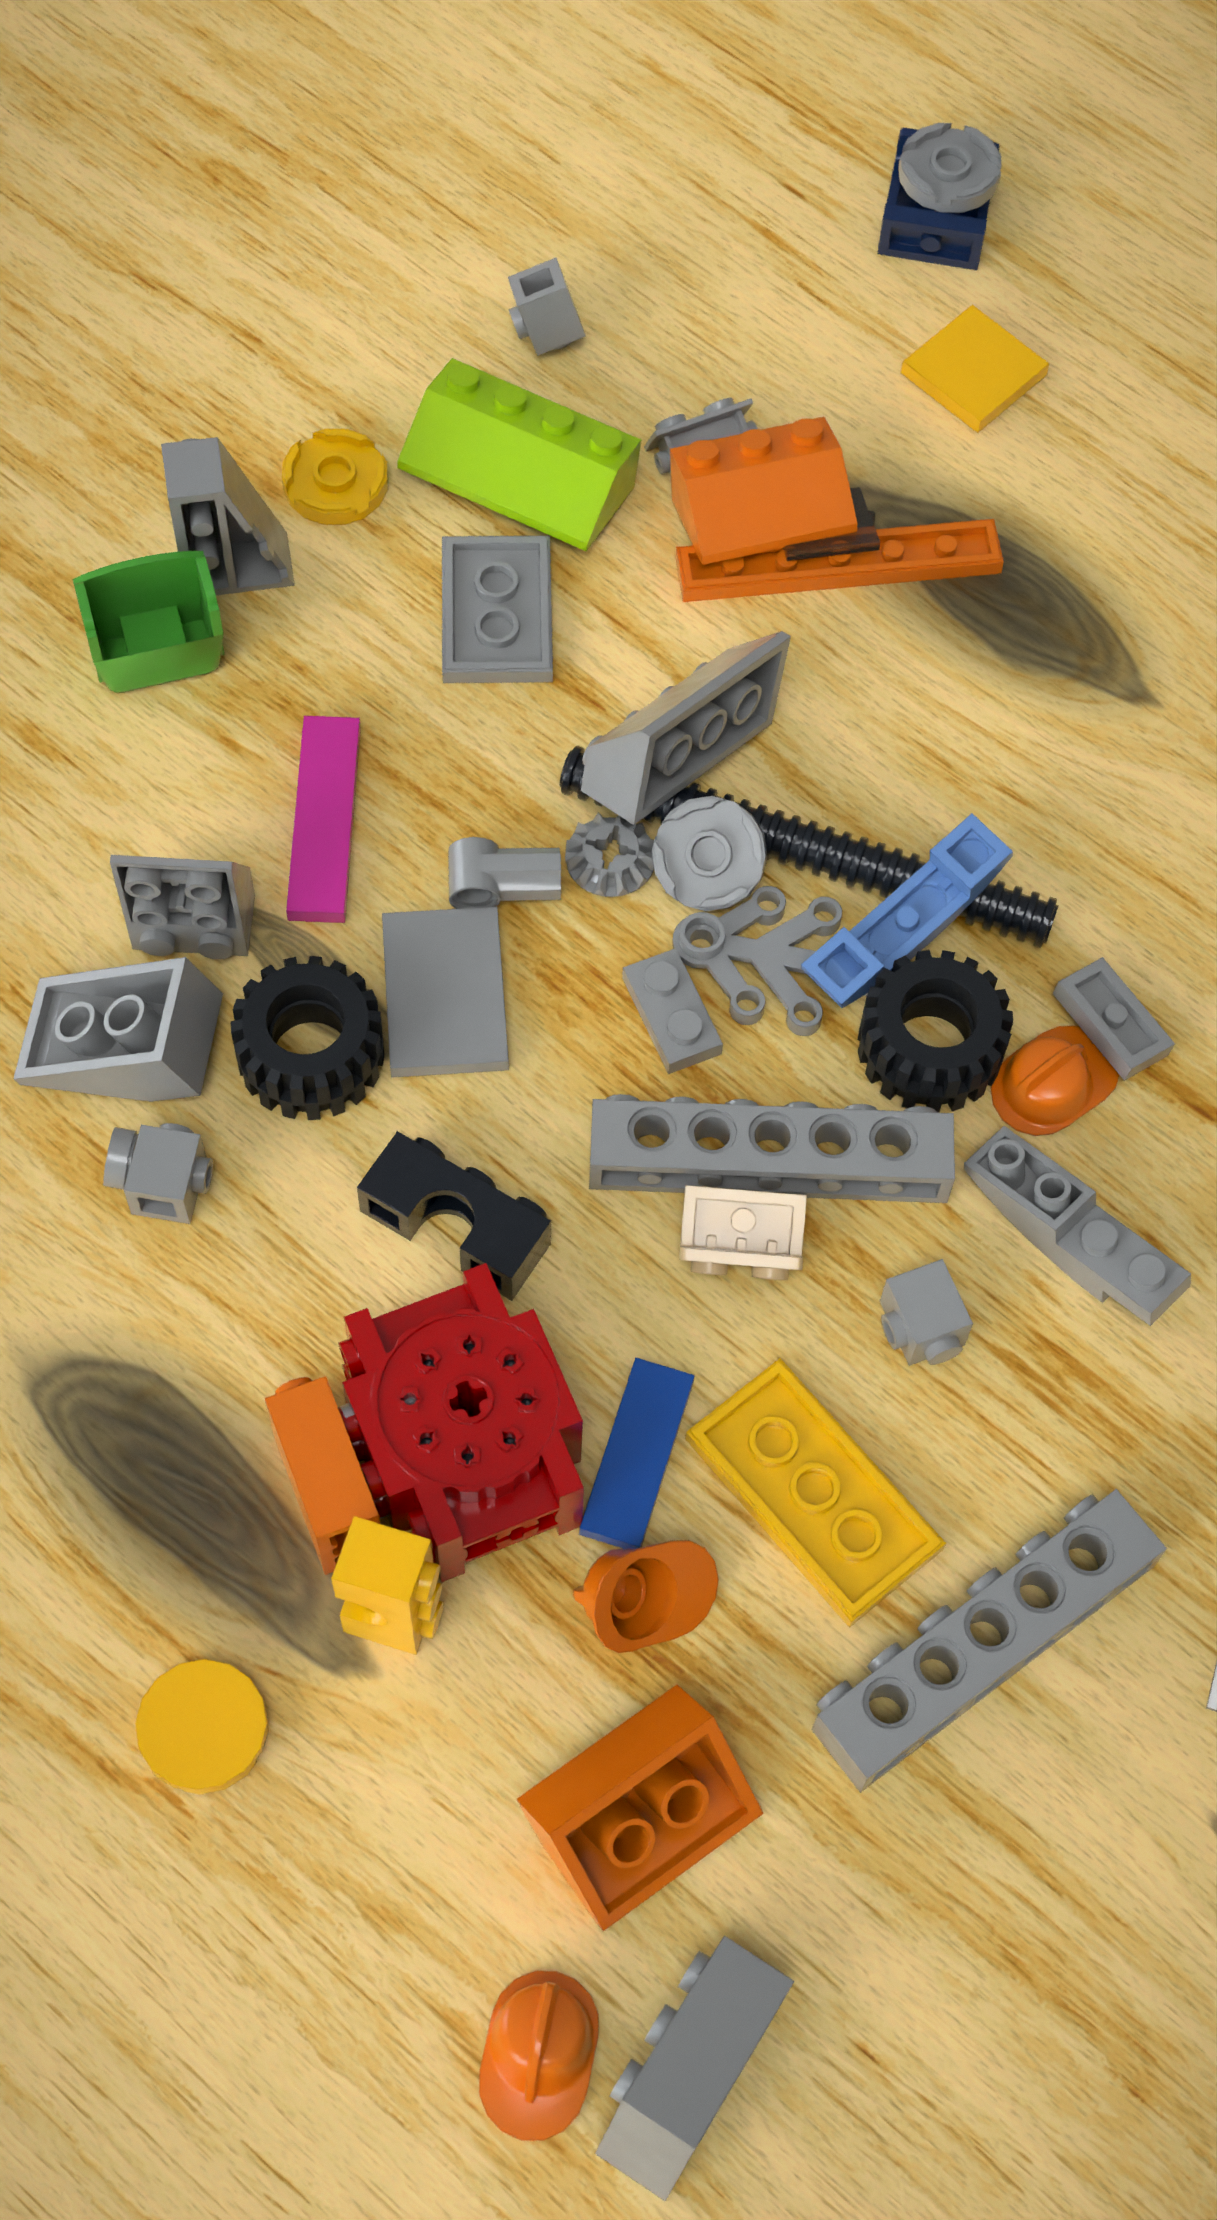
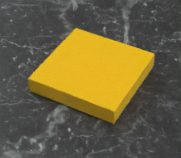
(974, 368)

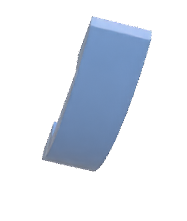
(912, 914)

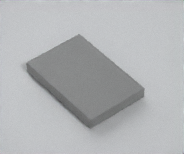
(496, 609)
(444, 992)

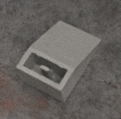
(185, 905)

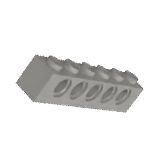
(858, 1173)
(871, 1748)

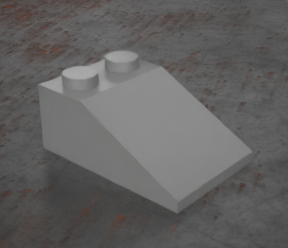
(122, 1031)

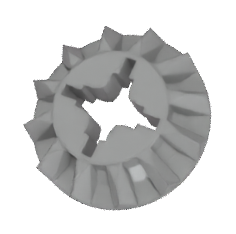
(626, 871)

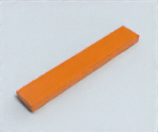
(903, 556)

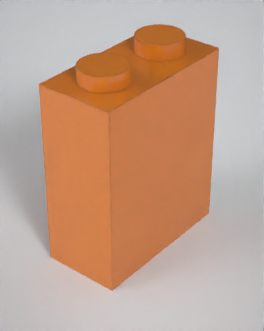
(320, 1464)

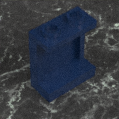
(927, 234)

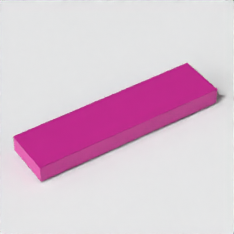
(323, 819)

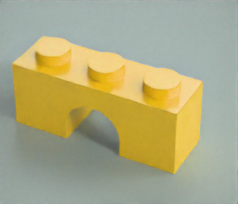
(388, 1586)

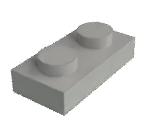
(672, 1011)
(1113, 1018)

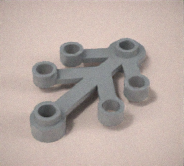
(769, 954)

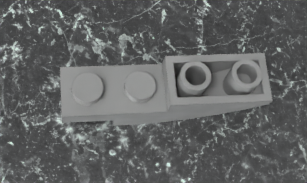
(1072, 1231)

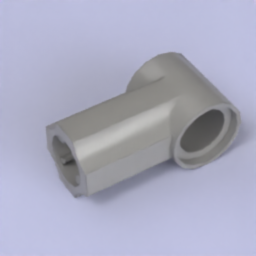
(487, 874)

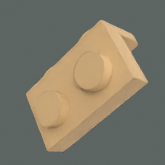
(743, 1230)

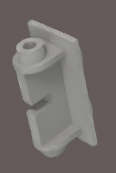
(719, 421)

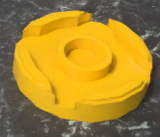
(335, 477)
(201, 1726)

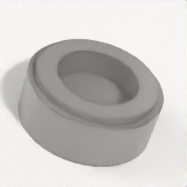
(119, 1157)

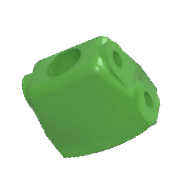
(151, 620)

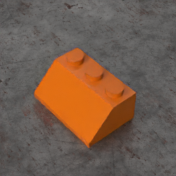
(762, 490)
(641, 1806)

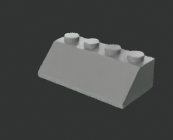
(686, 729)

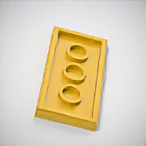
(815, 1492)

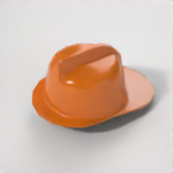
(1052, 1082)
(648, 1593)
(538, 2055)

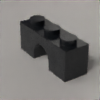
(417, 1182)

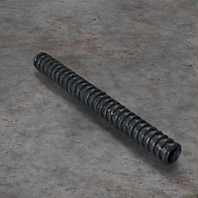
(855, 860)

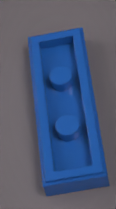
(637, 1455)

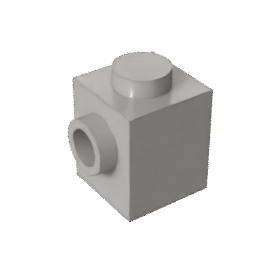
(544, 307)
(167, 1173)
(925, 1314)

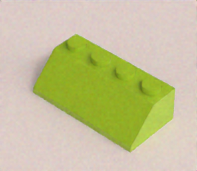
(520, 454)

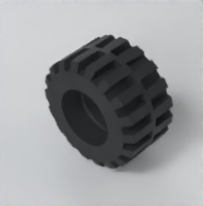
(944, 991)
(306, 996)

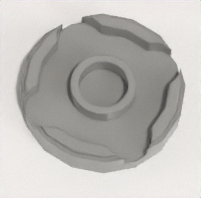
(949, 168)
(709, 853)

